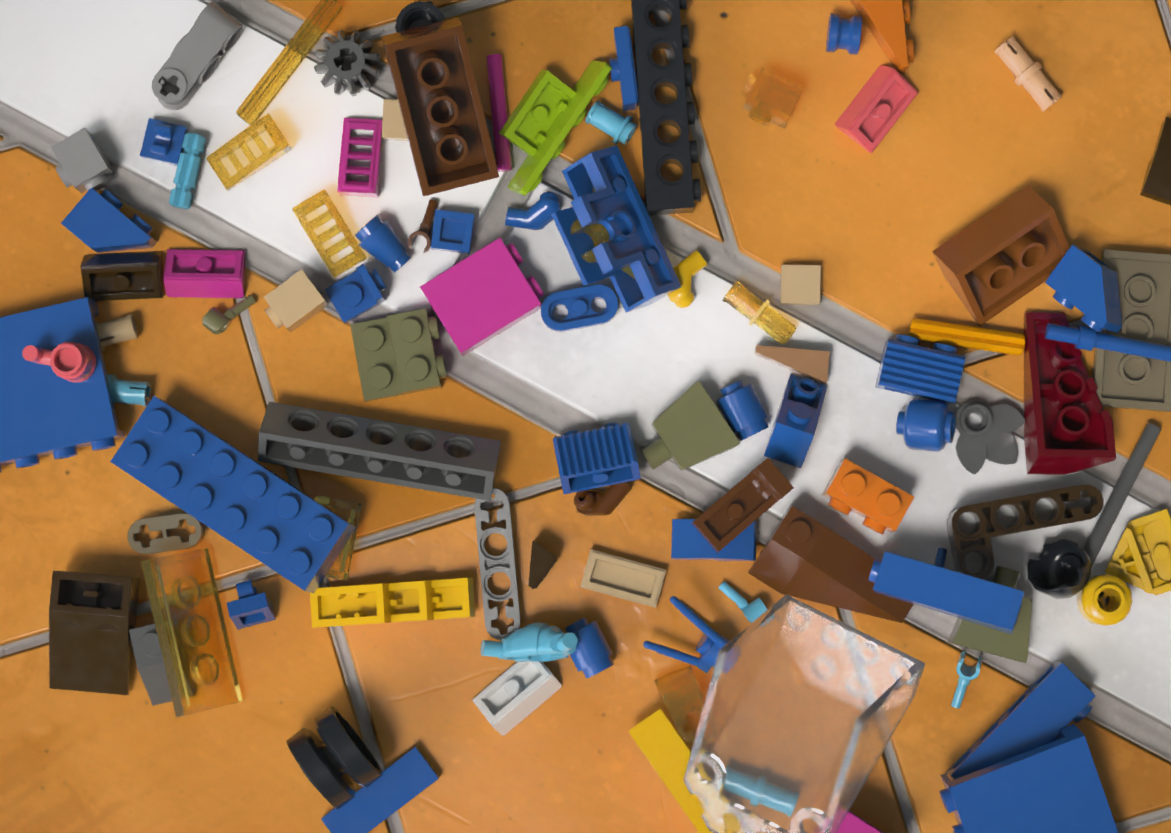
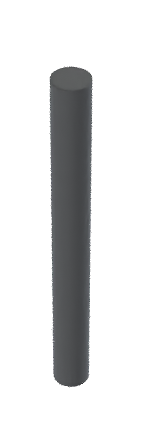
(1121, 490)

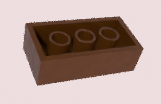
(440, 106)

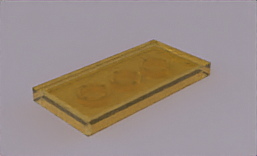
(191, 631)

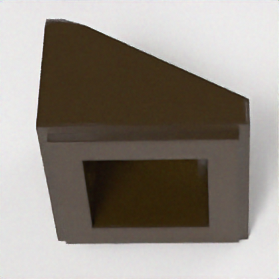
(540, 564)

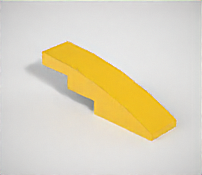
(392, 602)
(669, 759)

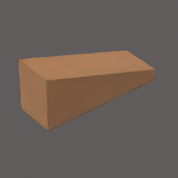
(806, 362)

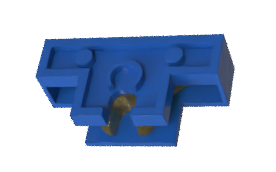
(612, 231)

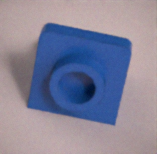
(357, 293)

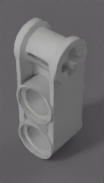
(196, 56)

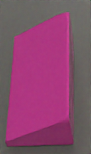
(205, 273)

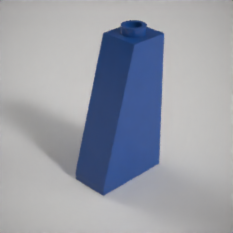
(947, 591)

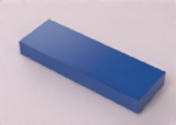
(383, 797)

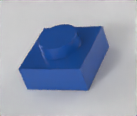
(452, 231)

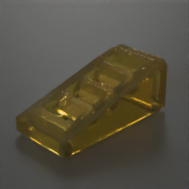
(268, 155)
(312, 204)

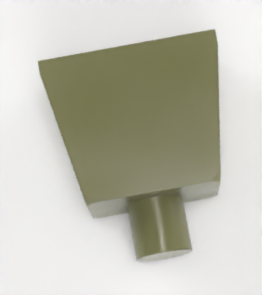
(690, 431)
(994, 641)

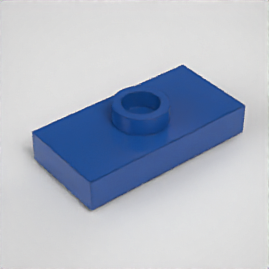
(623, 68)

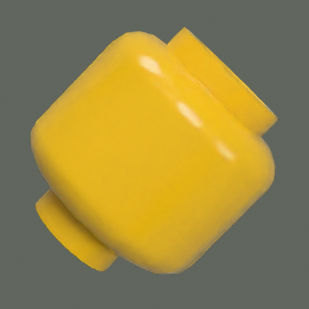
(1118, 600)

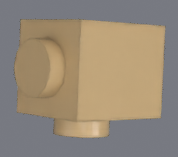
(294, 302)

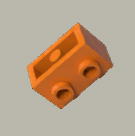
(868, 496)

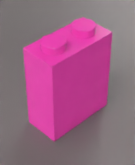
(483, 295)

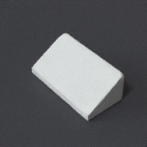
(516, 694)

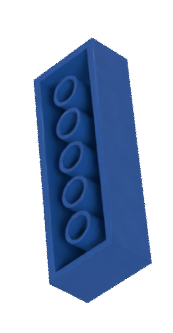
(233, 494)

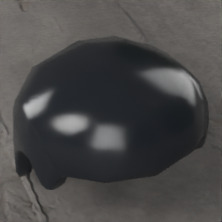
(1060, 569)

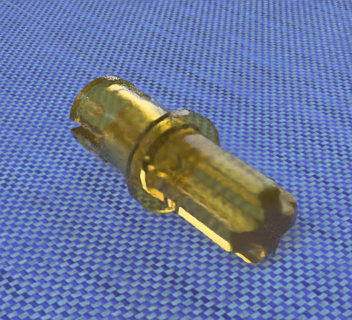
(759, 313)

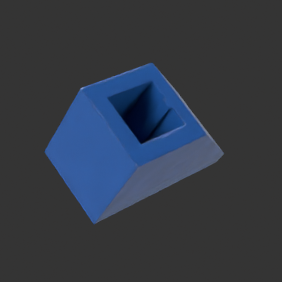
(104, 227)
(1089, 286)
(795, 421)

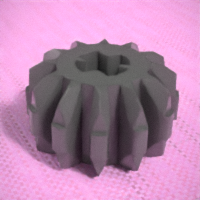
(359, 68)

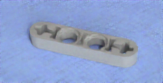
(493, 564)

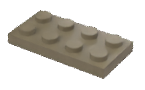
(1145, 309)

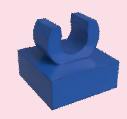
(163, 142)
(250, 607)

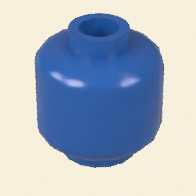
(926, 425)

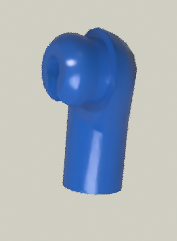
(535, 217)

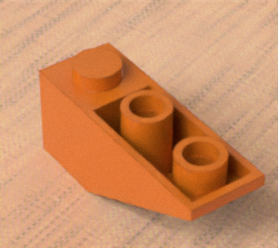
(887, 24)

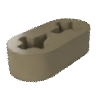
(164, 524)

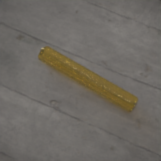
(288, 60)

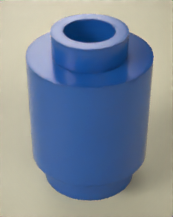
(742, 409)
(592, 649)

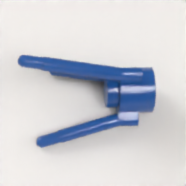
(707, 646)

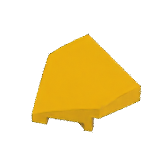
(1145, 553)

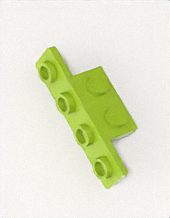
(546, 118)

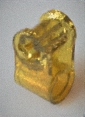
(681, 698)

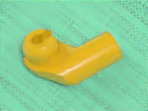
(685, 271)

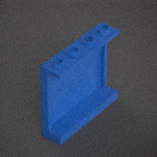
(37, 407)
(1033, 792)

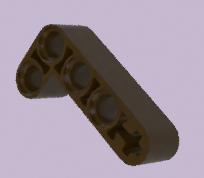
(1024, 520)

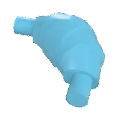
(532, 644)

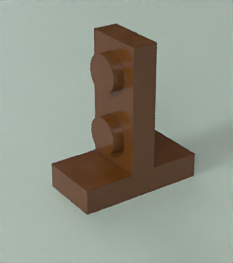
(742, 505)

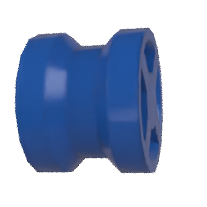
(844, 33)

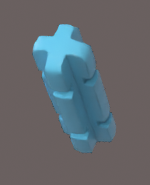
(187, 171)

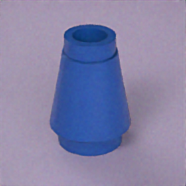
(382, 243)

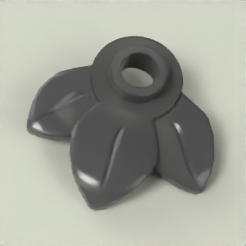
(992, 437)

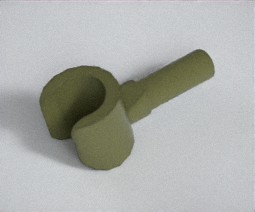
(218, 322)

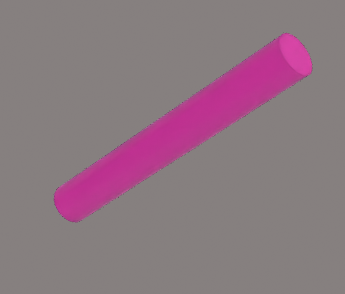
(498, 111)

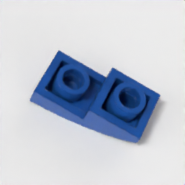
(690, 544)

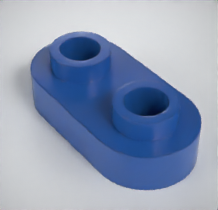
(579, 308)

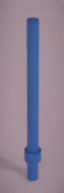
(1088, 338)

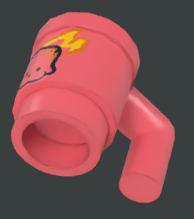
(68, 360)

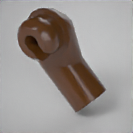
(601, 502)

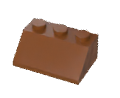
(1003, 254)

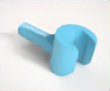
(752, 610)
(965, 674)

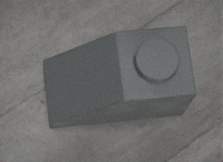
(150, 663)

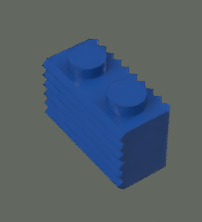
(920, 370)
(596, 457)

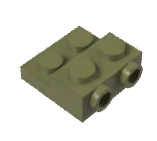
(398, 355)

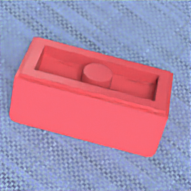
(876, 107)

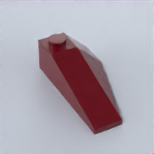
(1062, 411)

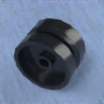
(329, 761)

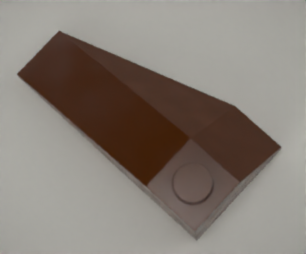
(823, 568)

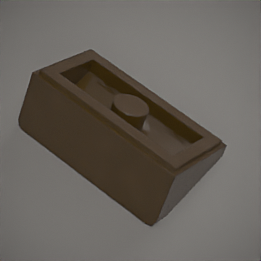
(122, 275)

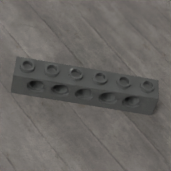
(378, 451)

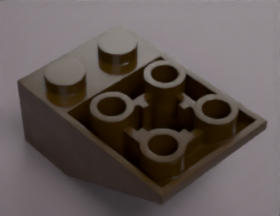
(91, 631)

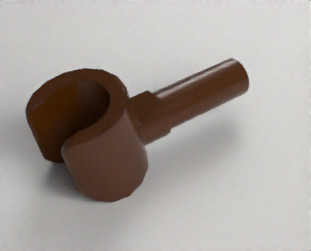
(425, 226)

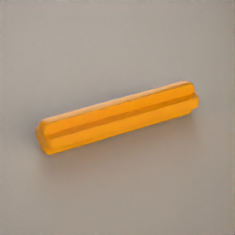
(967, 336)

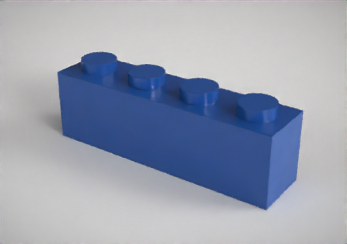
(1030, 721)

